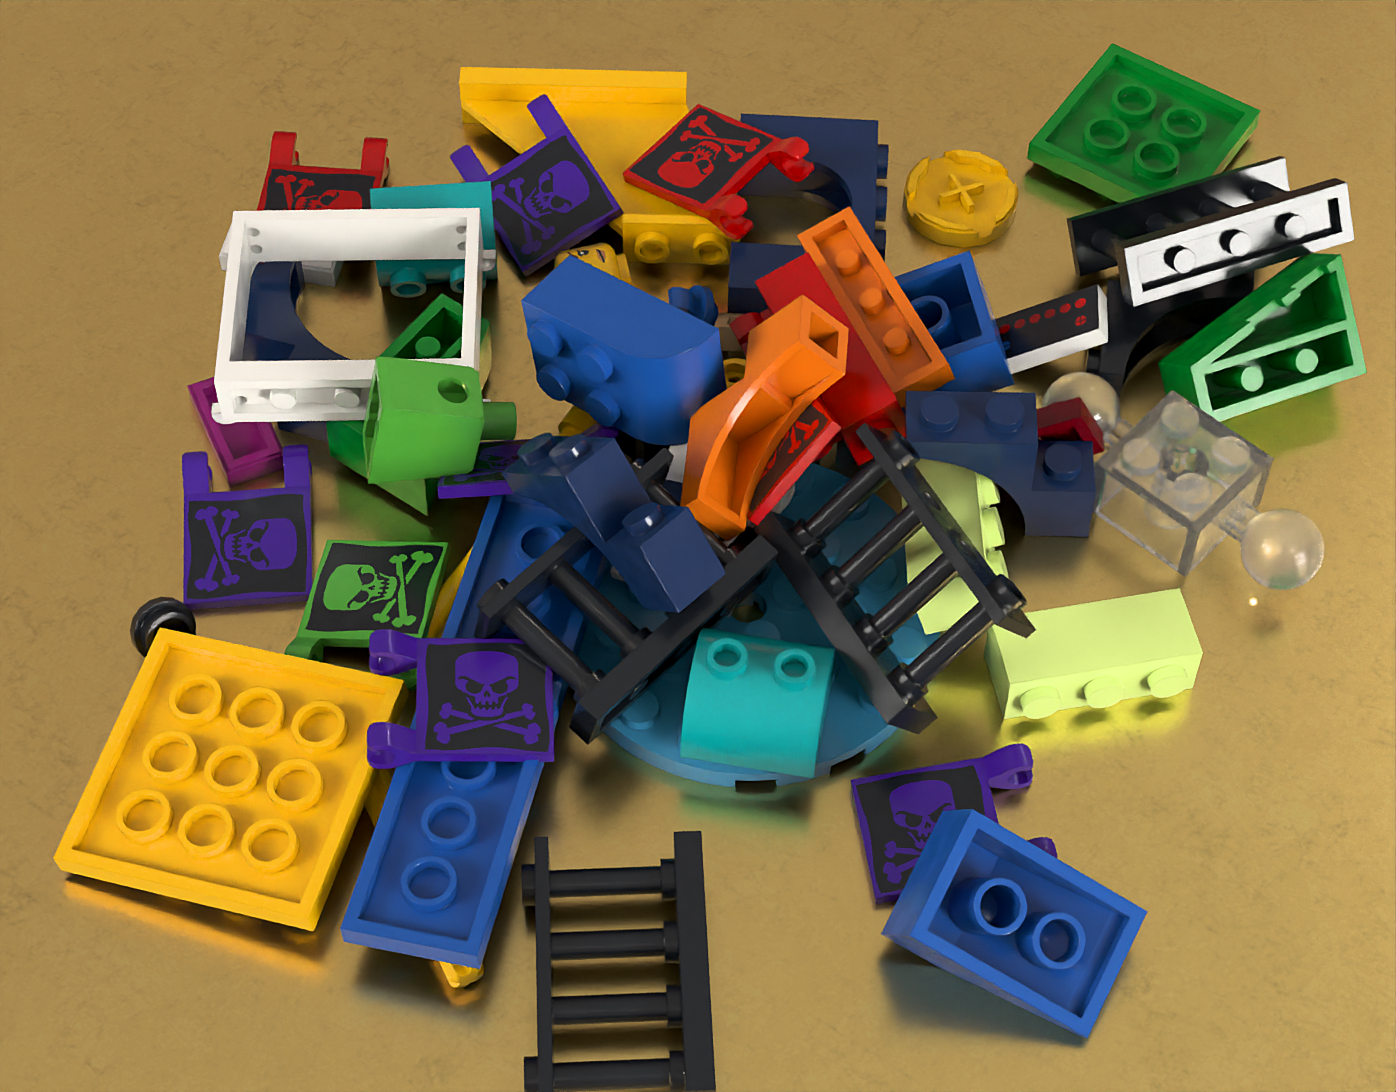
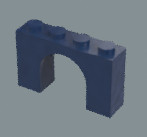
(844, 176)

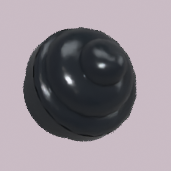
(156, 614)

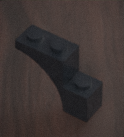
(1152, 326)

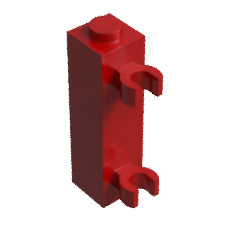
(863, 391)

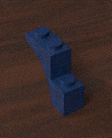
(277, 332)
(1000, 440)
(596, 490)

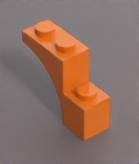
(736, 432)

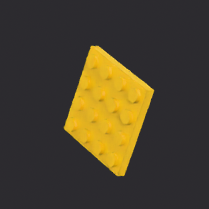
(232, 778)

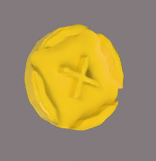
(960, 199)

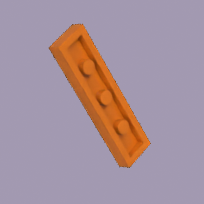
(876, 305)

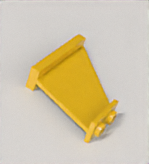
(614, 122)

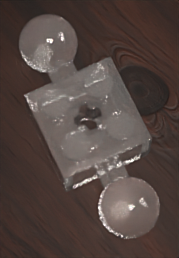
(1187, 484)

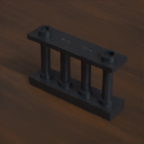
(1210, 230)
(831, 591)
(644, 653)
(679, 941)

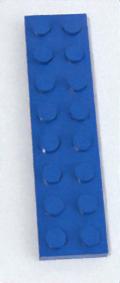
(457, 825)

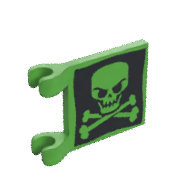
(370, 589)

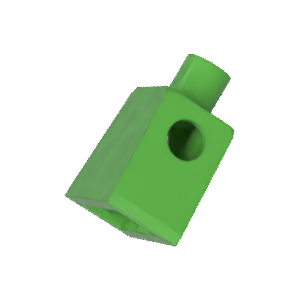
(428, 420)

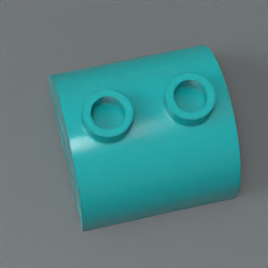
(410, 277)
(756, 702)

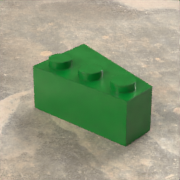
(430, 336)
(1273, 343)

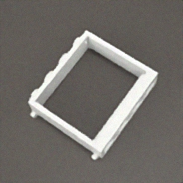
(332, 387)

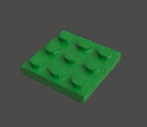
(1141, 129)

